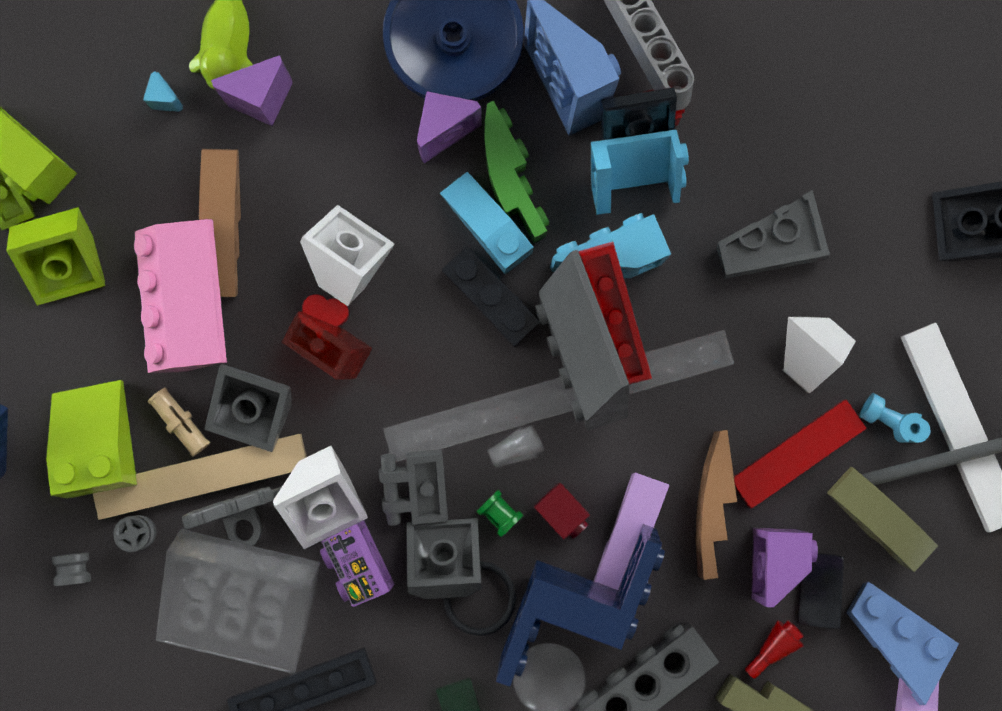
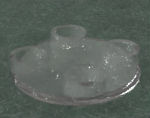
(550, 679)

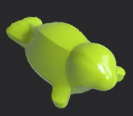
(223, 41)

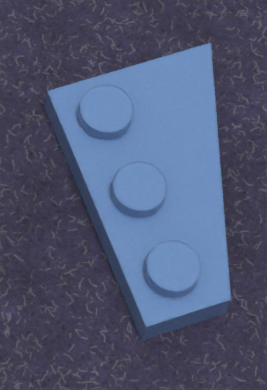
(907, 641)

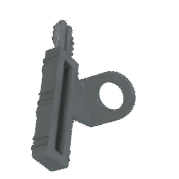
(232, 511)

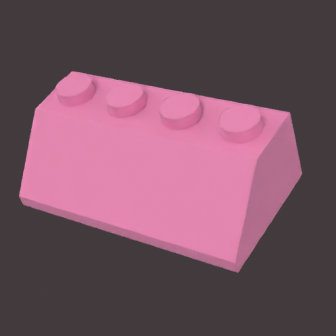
(180, 296)

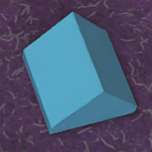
(160, 95)

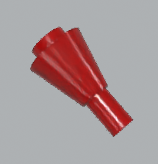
(781, 642)

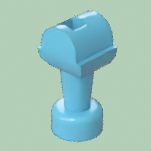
(906, 427)

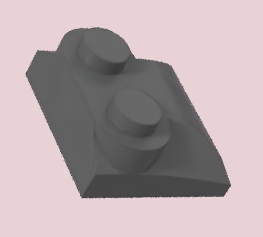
(443, 559)

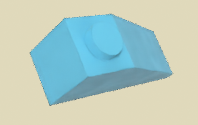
(487, 223)

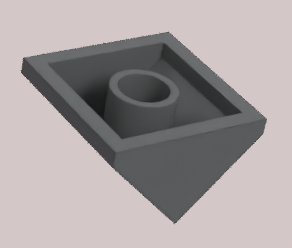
(248, 408)

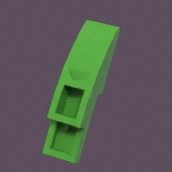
(504, 161)

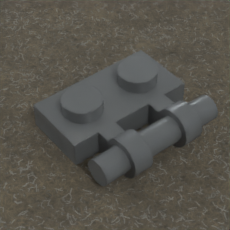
(426, 487)

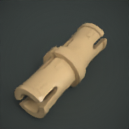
(178, 422)

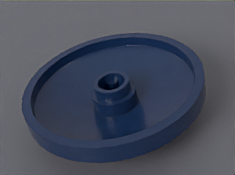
(453, 45)

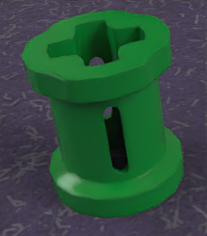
(499, 513)

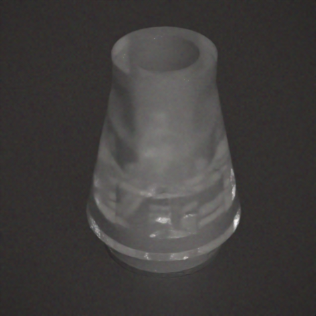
(517, 447)

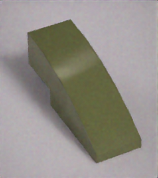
(882, 519)
(741, 697)

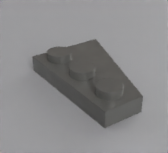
(778, 241)

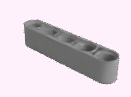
(652, 45)

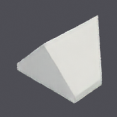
(814, 350)

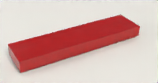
(613, 298)
(798, 453)

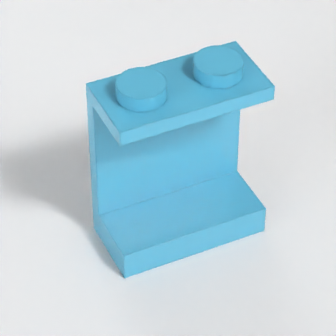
(637, 162)

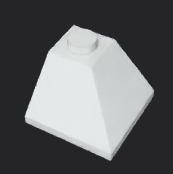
(344, 253)
(319, 499)

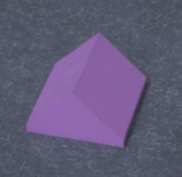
(256, 89)
(445, 122)

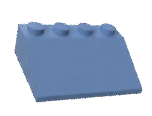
(569, 65)

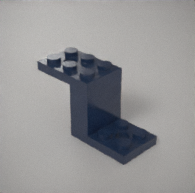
(581, 604)

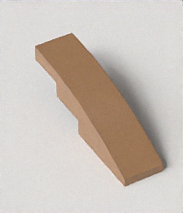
(221, 203)
(715, 489)

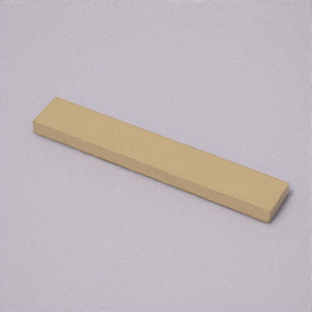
(201, 477)

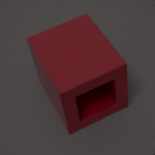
(563, 512)

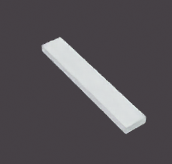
(956, 419)

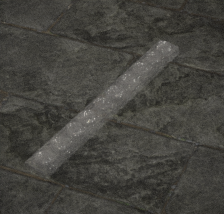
(546, 399)

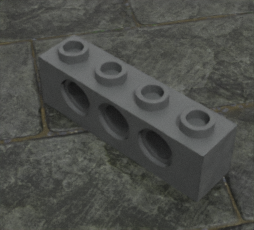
(695, 662)

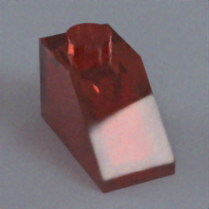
(327, 346)

